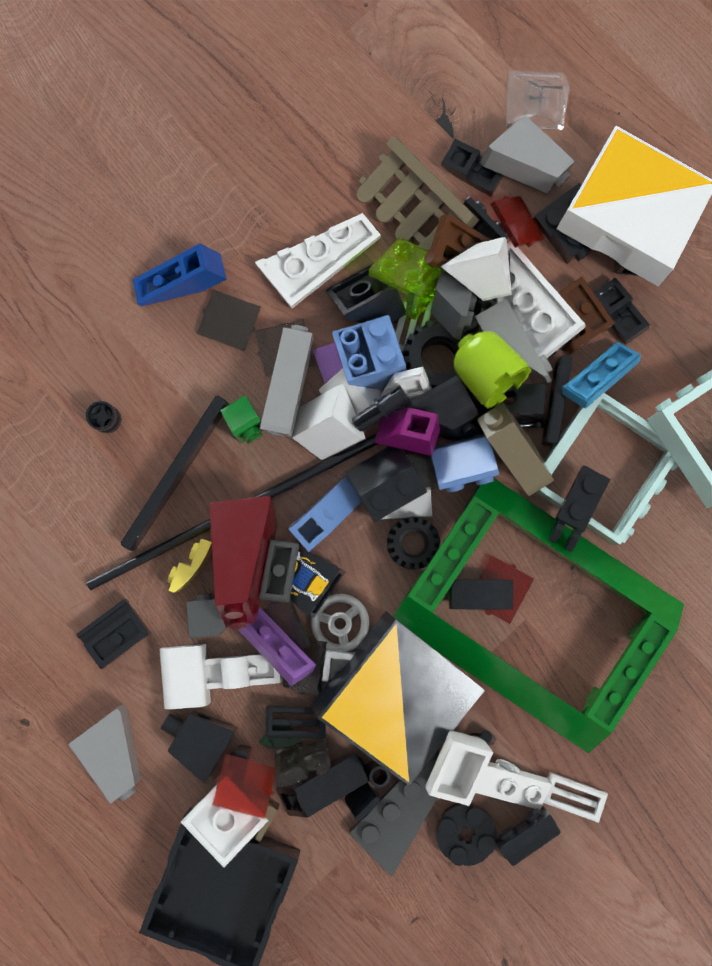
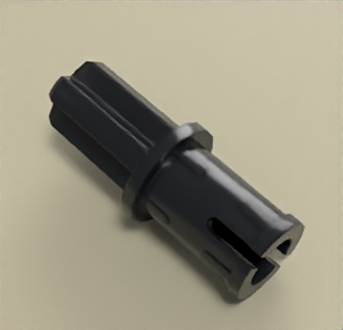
(381, 408)

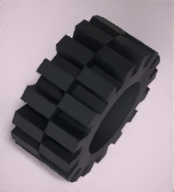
(407, 525)

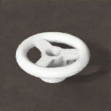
(357, 608)

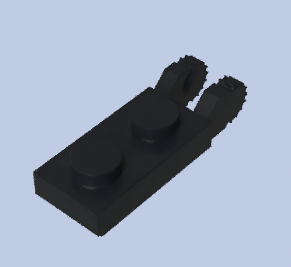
(579, 505)

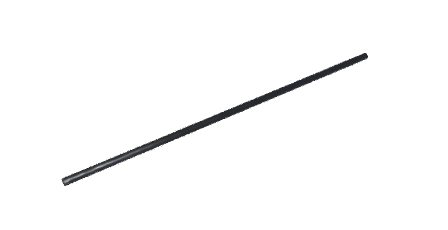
(206, 525)

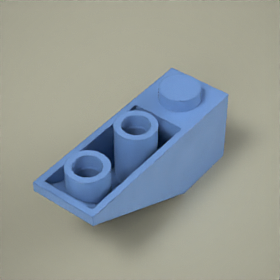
(325, 514)

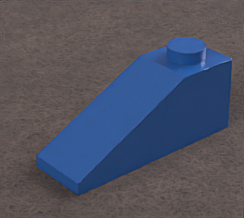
(180, 276)

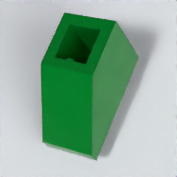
(243, 420)

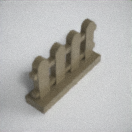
(406, 190)

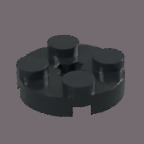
(481, 842)

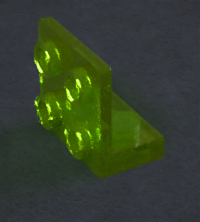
(406, 271)

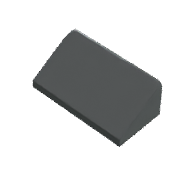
(279, 571)

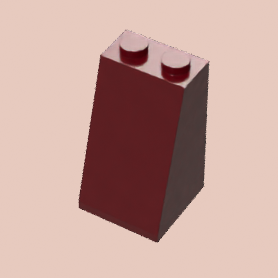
(239, 555)

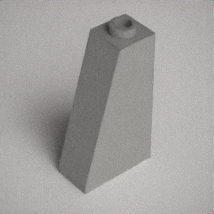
(287, 382)

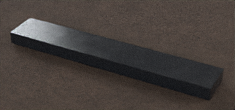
(174, 474)

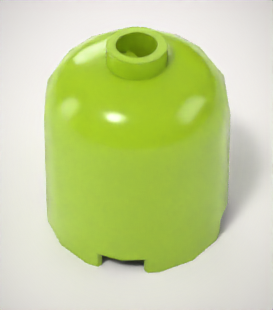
(489, 367)

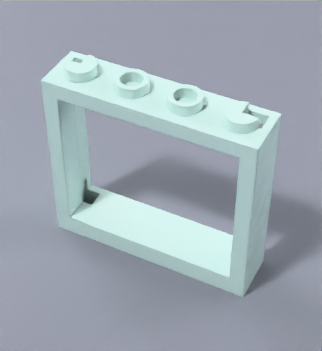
(679, 443)
(653, 484)

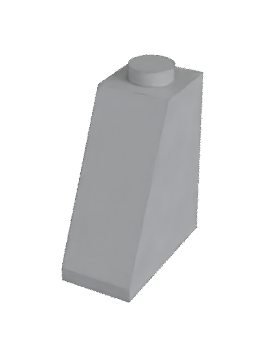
(528, 157)
(110, 755)

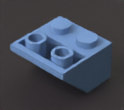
(369, 353)
(464, 463)

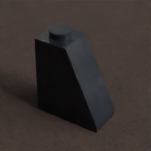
(319, 791)

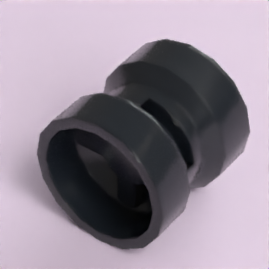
(99, 413)

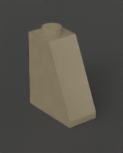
(515, 449)

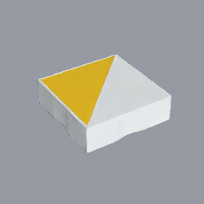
(637, 206)

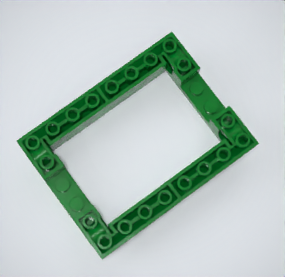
(603, 705)

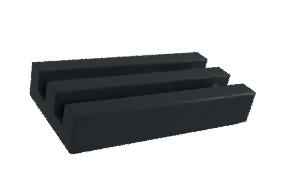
(269, 721)

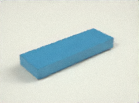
(601, 374)

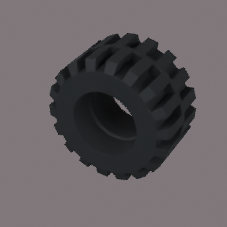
(424, 337)

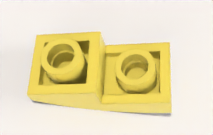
(185, 573)

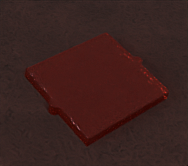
(517, 221)
(521, 583)
(244, 786)

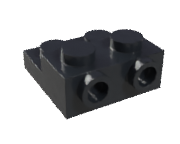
(548, 221)

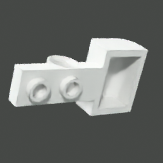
(191, 675)
(466, 770)

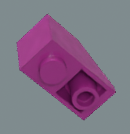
(410, 430)

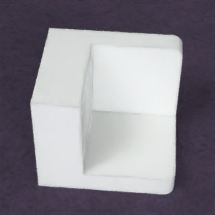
(334, 662)

